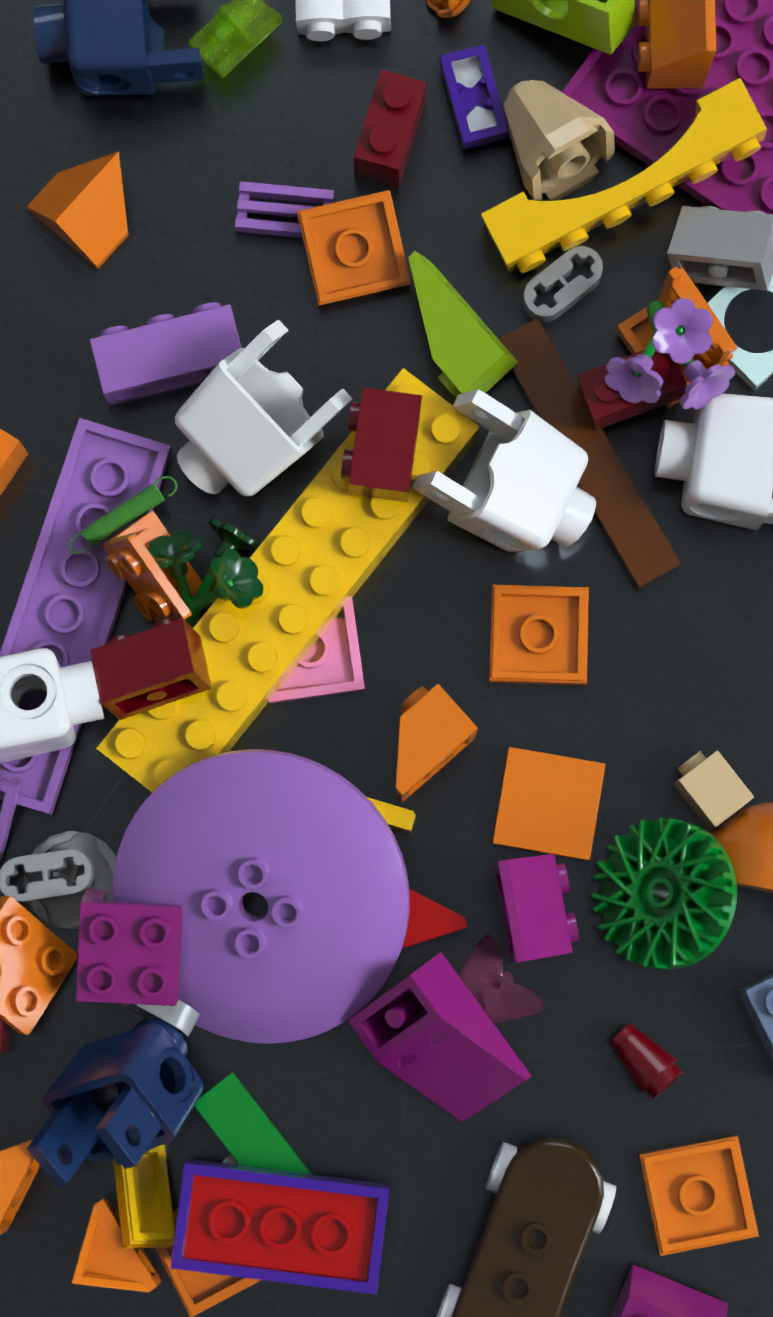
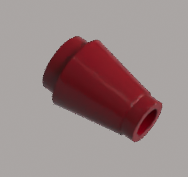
(646, 1061)

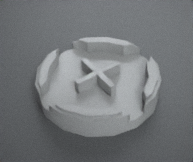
(65, 911)

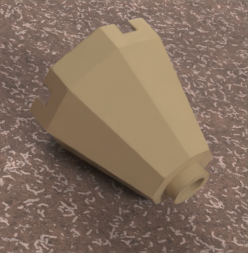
(555, 139)

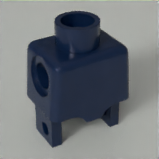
(111, 47)
(148, 1094)

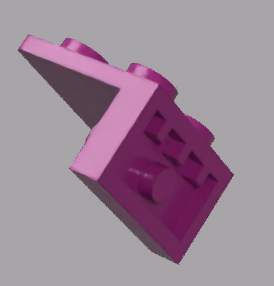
(128, 951)

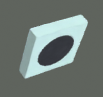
(749, 322)

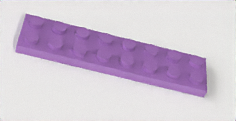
(71, 597)

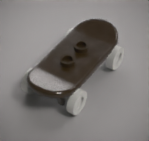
(535, 1232)

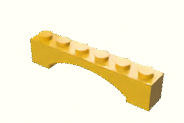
(723, 128)

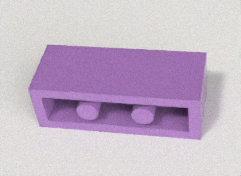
(164, 352)

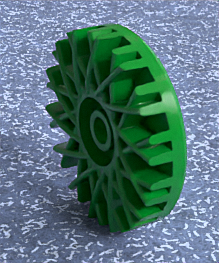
(666, 894)

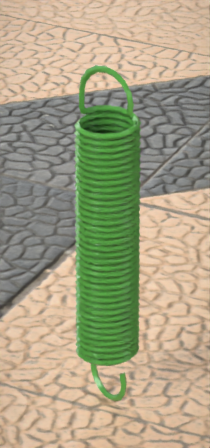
(123, 515)

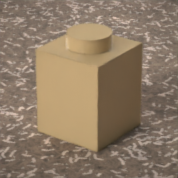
(712, 788)

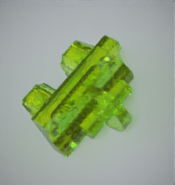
(234, 33)

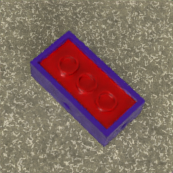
(280, 1226)

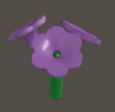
(681, 334)

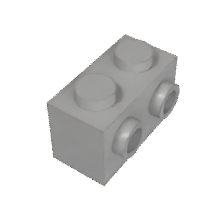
(724, 247)

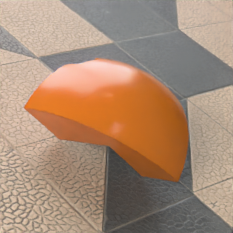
(749, 844)

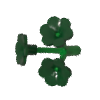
(229, 574)

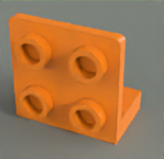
(155, 590)
(30, 966)

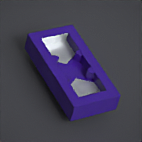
(474, 97)

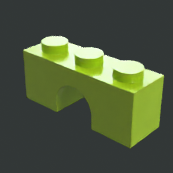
(589, 22)

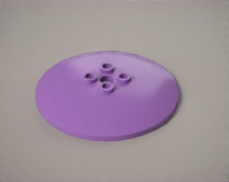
(316, 858)

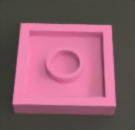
(329, 666)

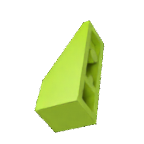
(456, 334)

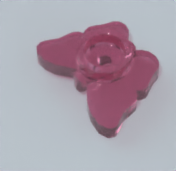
(494, 988)

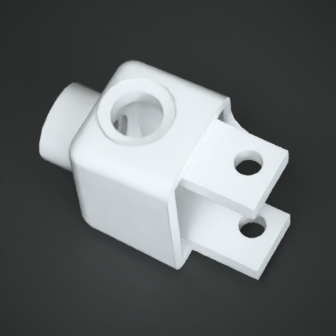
(248, 421)
(723, 460)
(520, 483)
(69, 701)

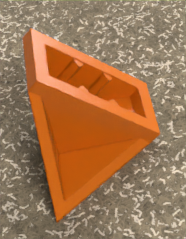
(86, 207)
(105, 1261)

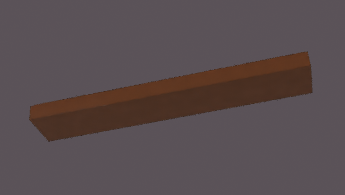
(618, 502)

